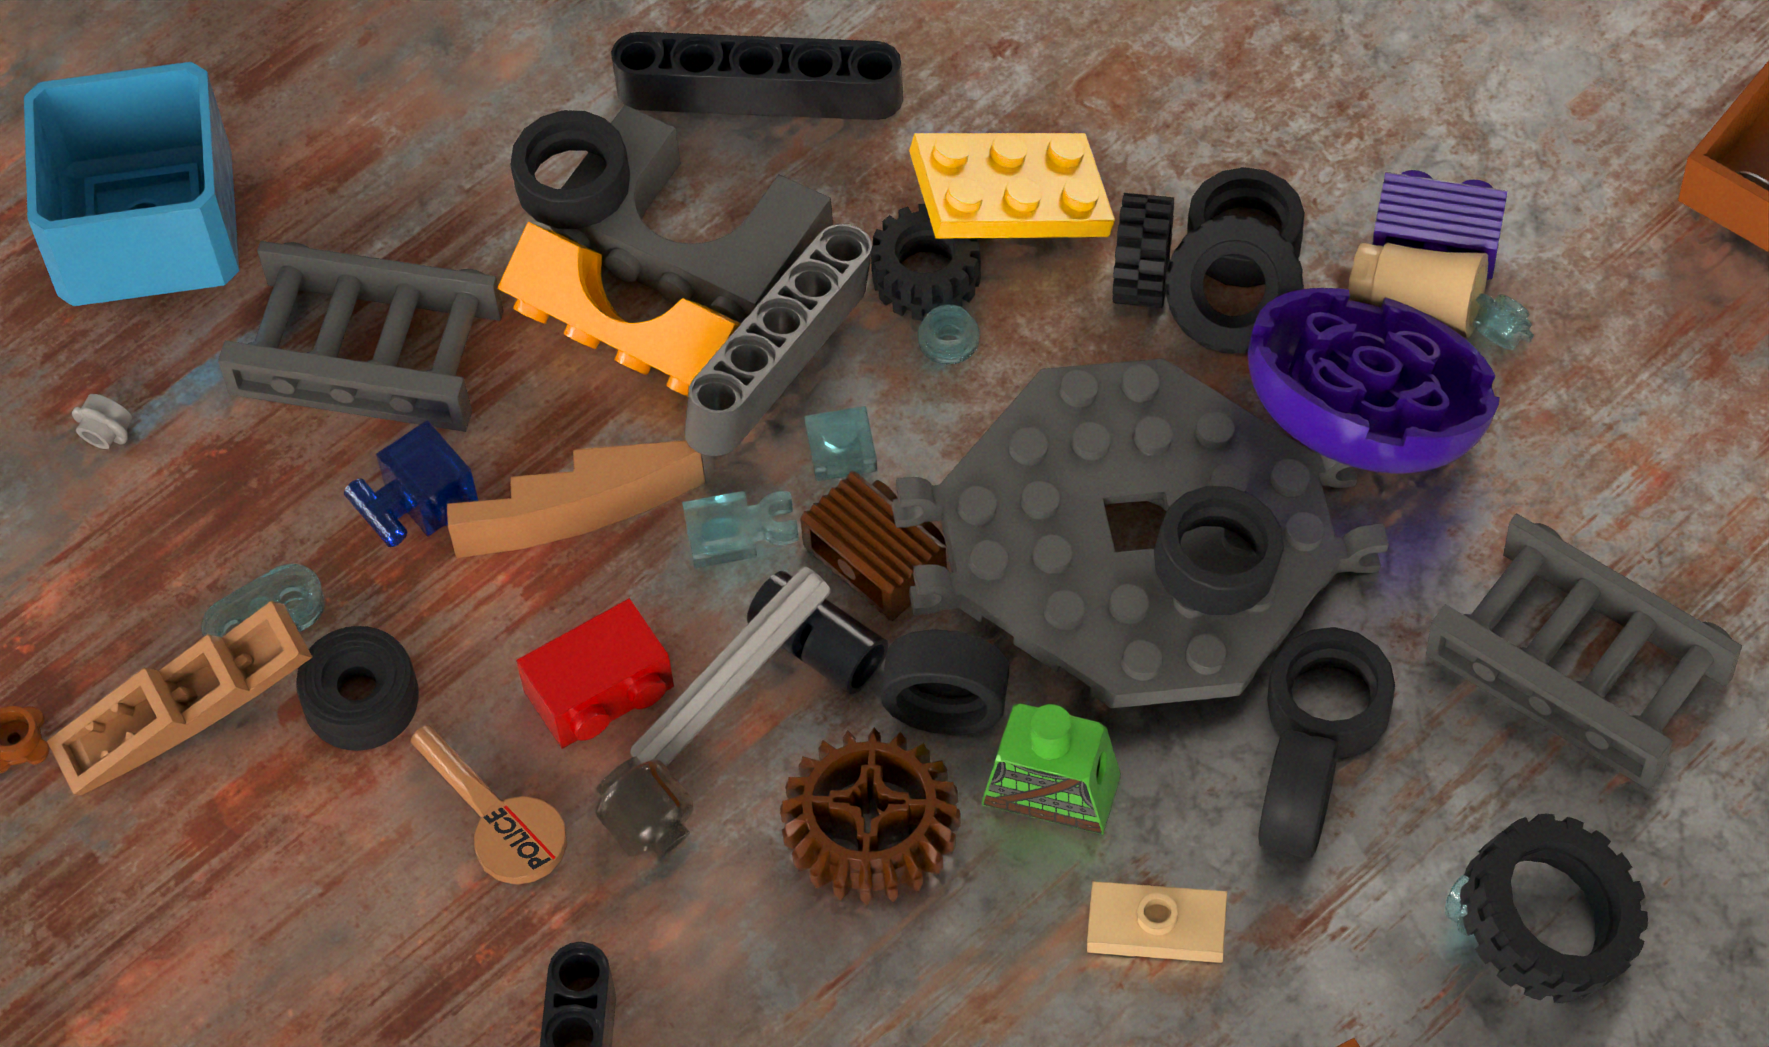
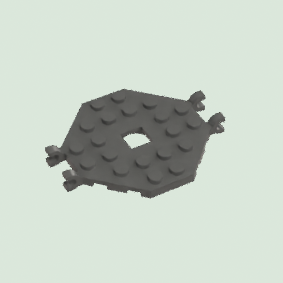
(1039, 553)

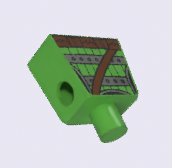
(1054, 768)

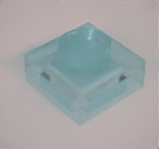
(840, 443)

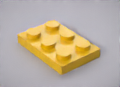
(1011, 185)

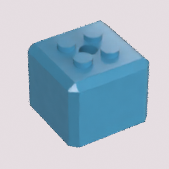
(130, 184)

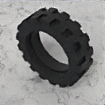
(1512, 945)

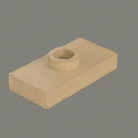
(1157, 922)

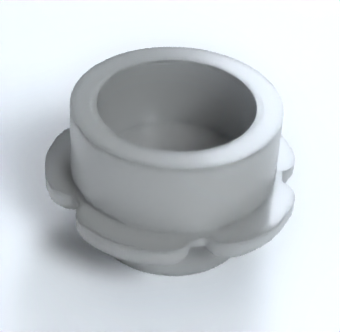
(102, 421)

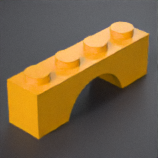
(565, 281)

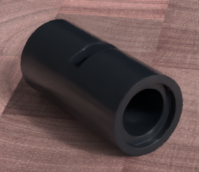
(829, 640)

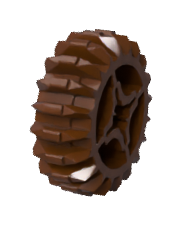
(820, 806)

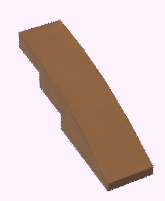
(601, 491)
(179, 700)

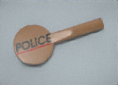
(515, 837)

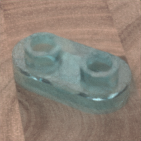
(278, 585)

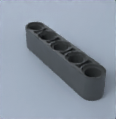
(777, 340)

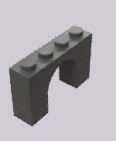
(721, 273)

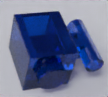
(419, 479)

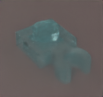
(726, 527)

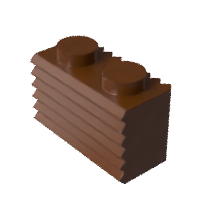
(859, 541)

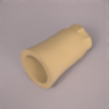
(1427, 280)

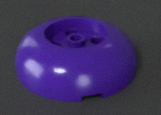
(1370, 381)

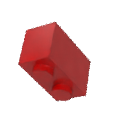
(596, 674)

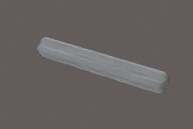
(732, 668)

